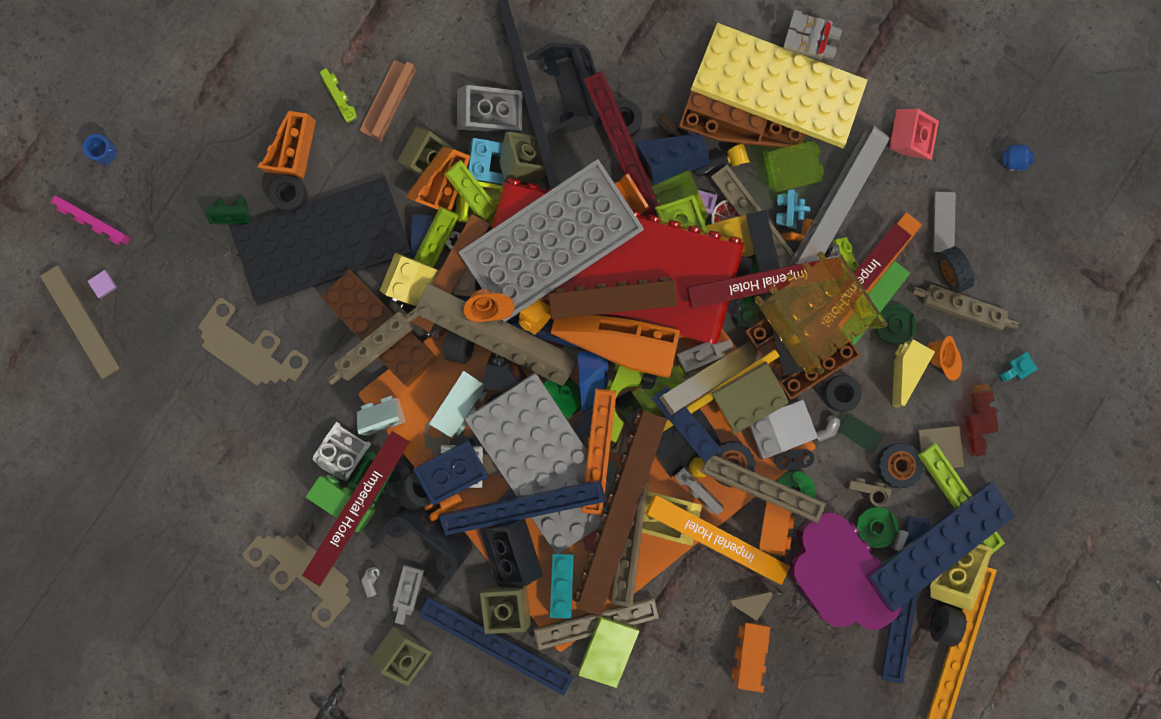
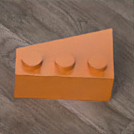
(291, 146)
(433, 186)
(776, 530)
(751, 656)

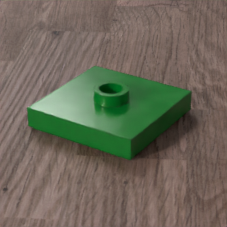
(566, 396)

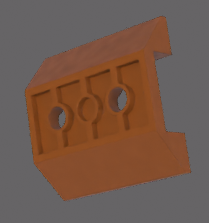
(796, 383)

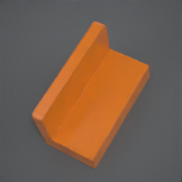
(631, 194)

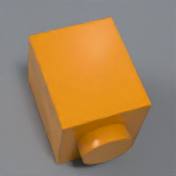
(535, 316)

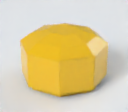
(696, 467)

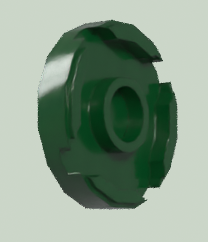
(900, 324)

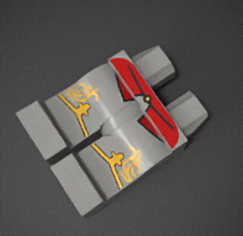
(810, 37)

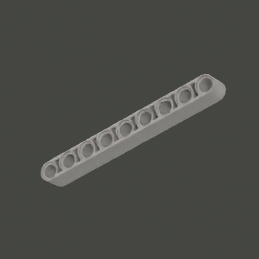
(841, 195)

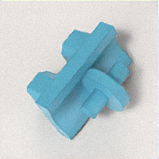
(791, 201)

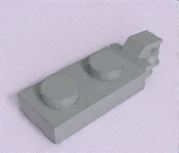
(702, 355)
(698, 490)
(407, 592)

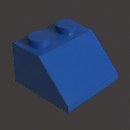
(591, 376)

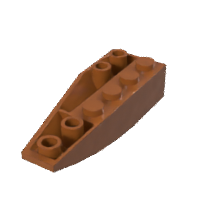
(733, 125)

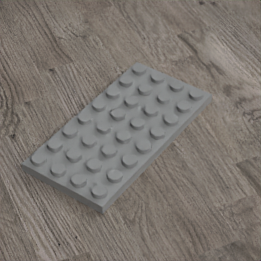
(553, 238)
(537, 454)

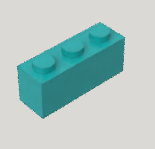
(561, 585)

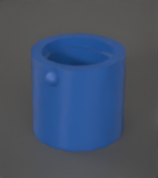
(99, 149)

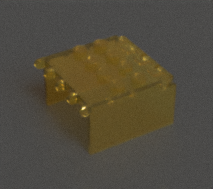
(820, 311)

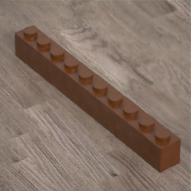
(620, 512)

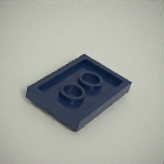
(451, 472)

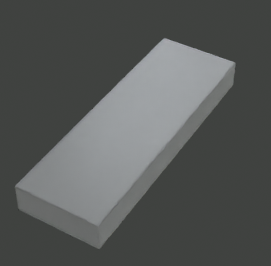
(943, 221)

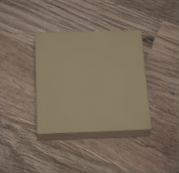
(948, 441)

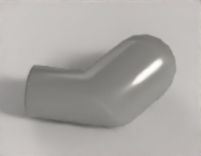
(831, 428)
(369, 579)

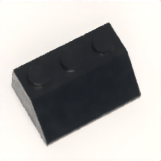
(675, 451)
(511, 553)

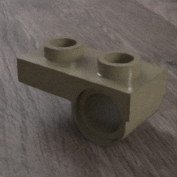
(859, 485)

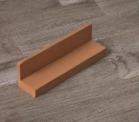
(388, 99)

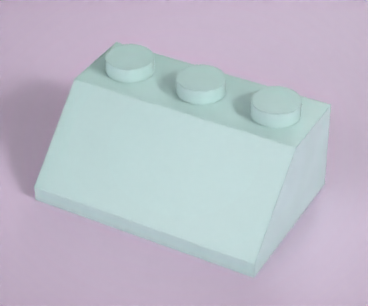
(458, 405)

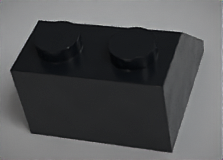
(502, 373)

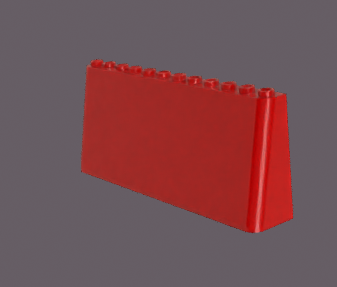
(655, 253)

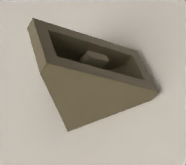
(753, 603)

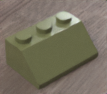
(750, 397)

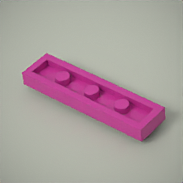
(83, 217)

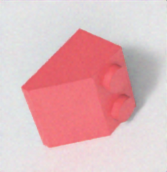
(914, 133)

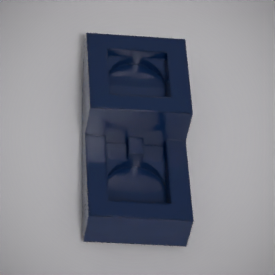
(419, 229)

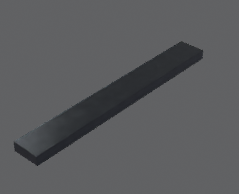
(766, 260)

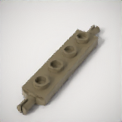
(965, 307)
(372, 346)

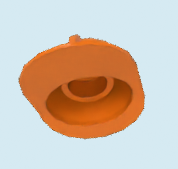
(488, 306)
(946, 357)

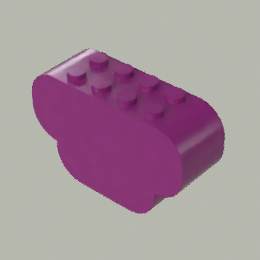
(834, 571)

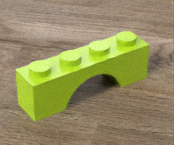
(623, 379)

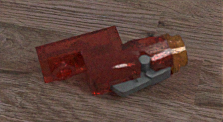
(985, 419)

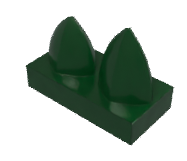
(222, 214)

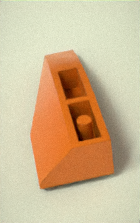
(622, 341)

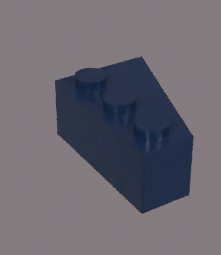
(672, 156)

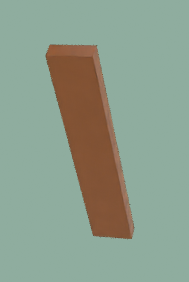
(454, 264)

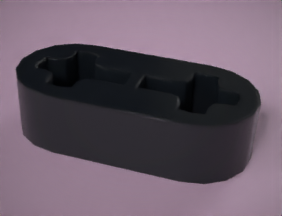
(795, 464)

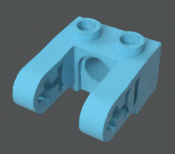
(480, 158)

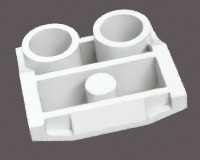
(340, 452)

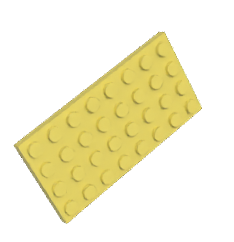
(779, 85)

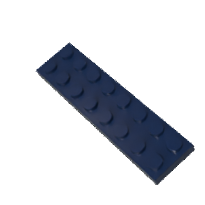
(941, 546)

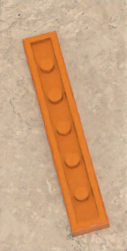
(599, 442)

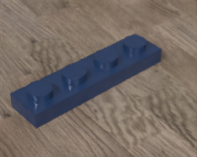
(689, 428)

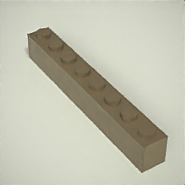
(496, 336)

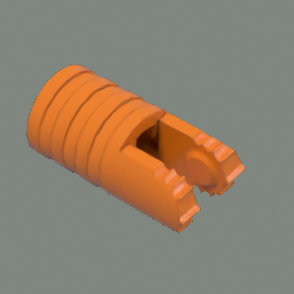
(446, 506)

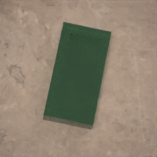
(860, 433)

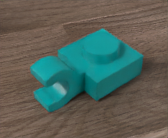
(1019, 367)

